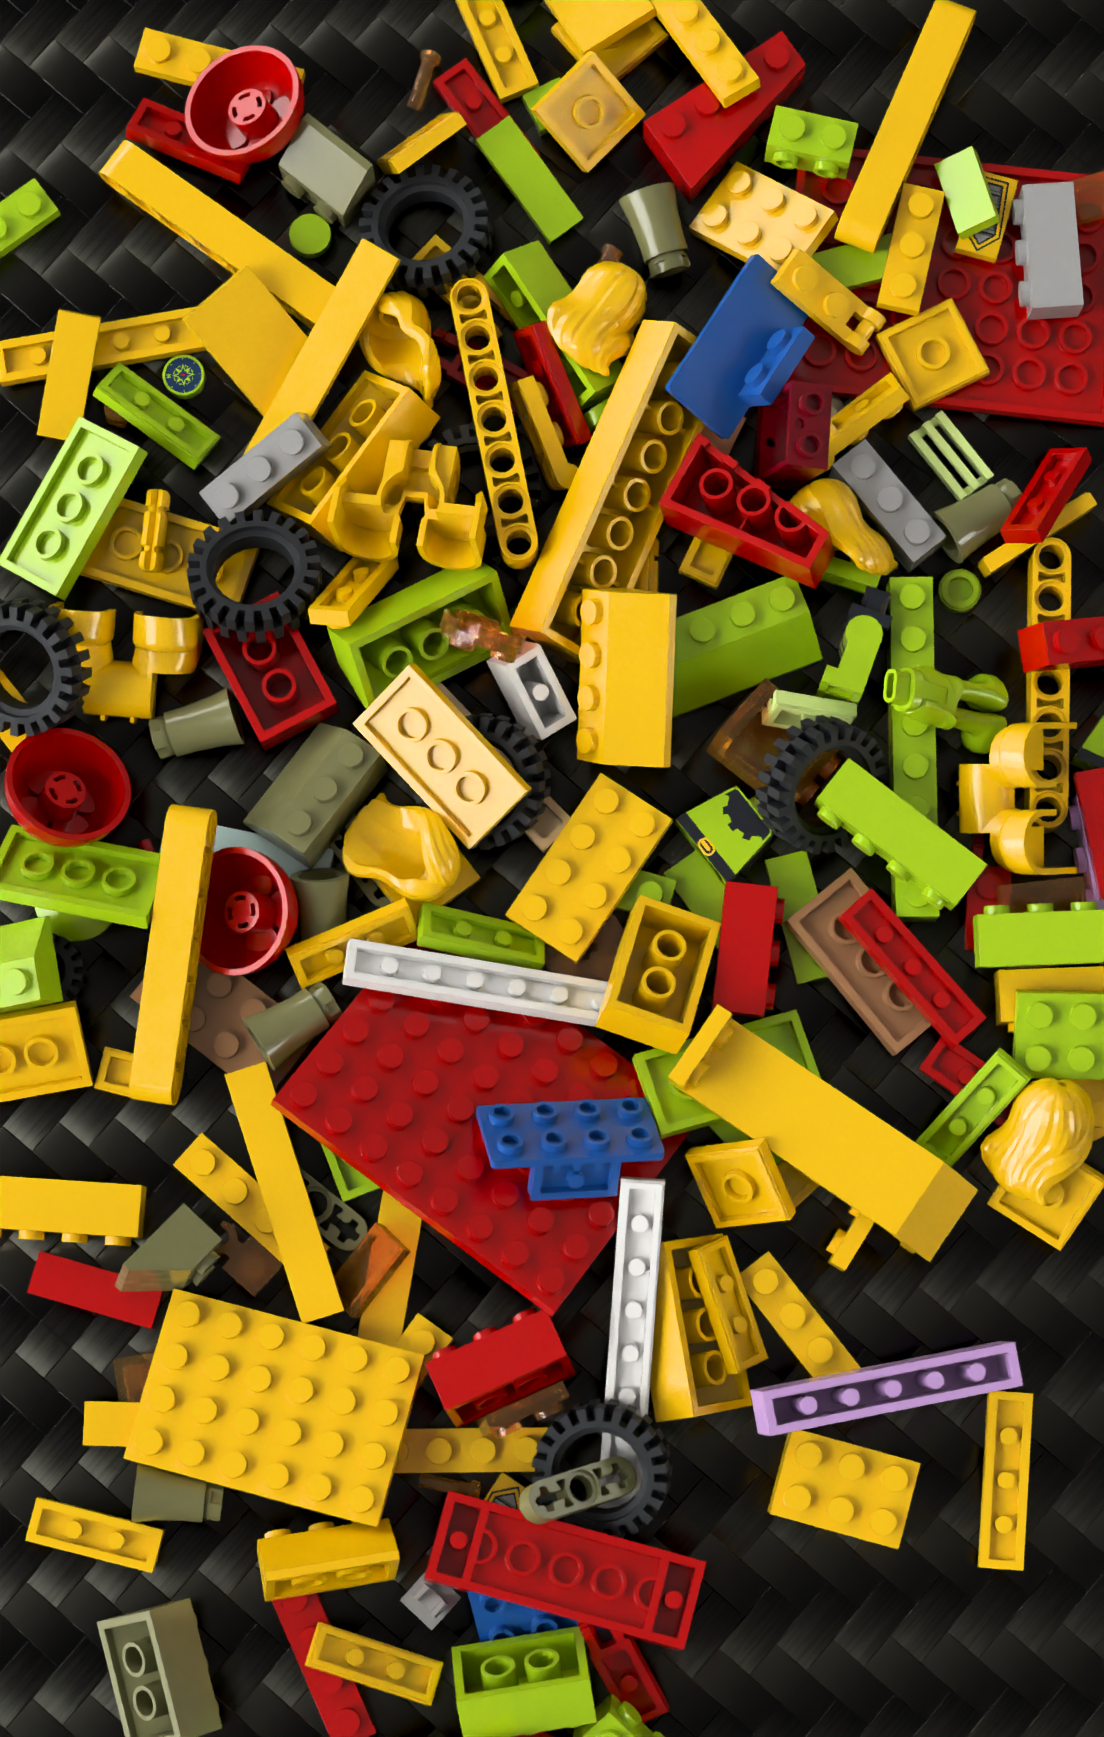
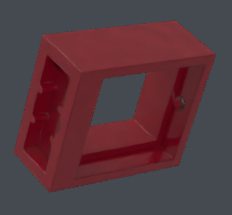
(800, 432)

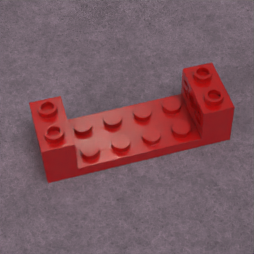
(565, 1571)

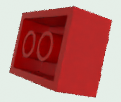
(274, 681)
(499, 1367)

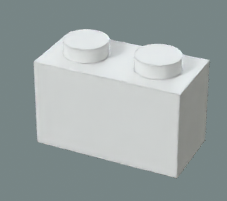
(533, 692)

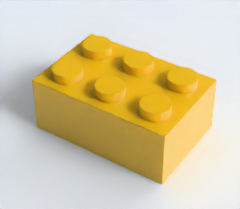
(658, 975)
(844, 1488)

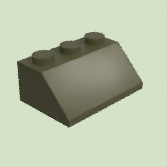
(317, 793)
(160, 1672)

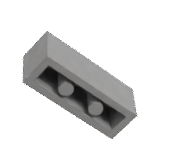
(1048, 250)
(266, 468)
(889, 506)

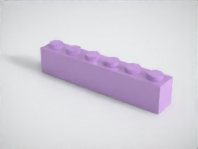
(886, 1388)

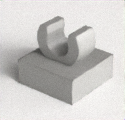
(430, 1601)

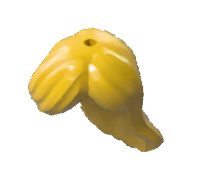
(599, 316)
(401, 345)
(838, 511)
(402, 848)
(1041, 1139)

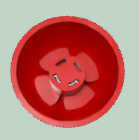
(245, 105)
(66, 787)
(247, 912)

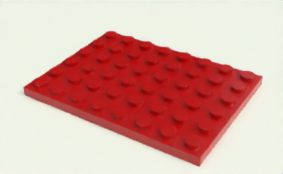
(1035, 366)
(399, 1103)

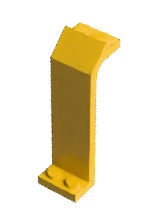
(823, 1134)

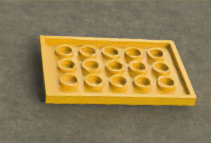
(275, 1408)

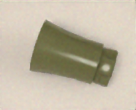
(657, 228)
(976, 518)
(198, 726)
(320, 899)
(292, 1023)
(174, 1497)

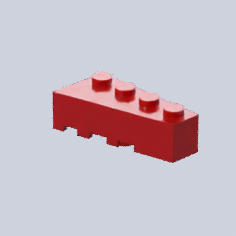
(700, 135)
(743, 516)

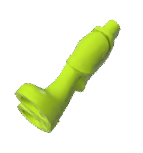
(934, 697)

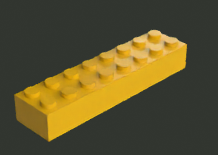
(615, 494)

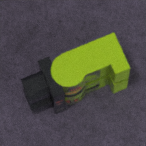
(863, 634)

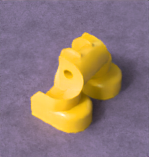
(372, 526)
(126, 686)
(989, 798)

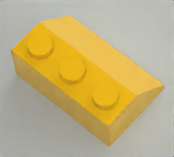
(326, 1558)

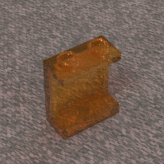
(745, 742)

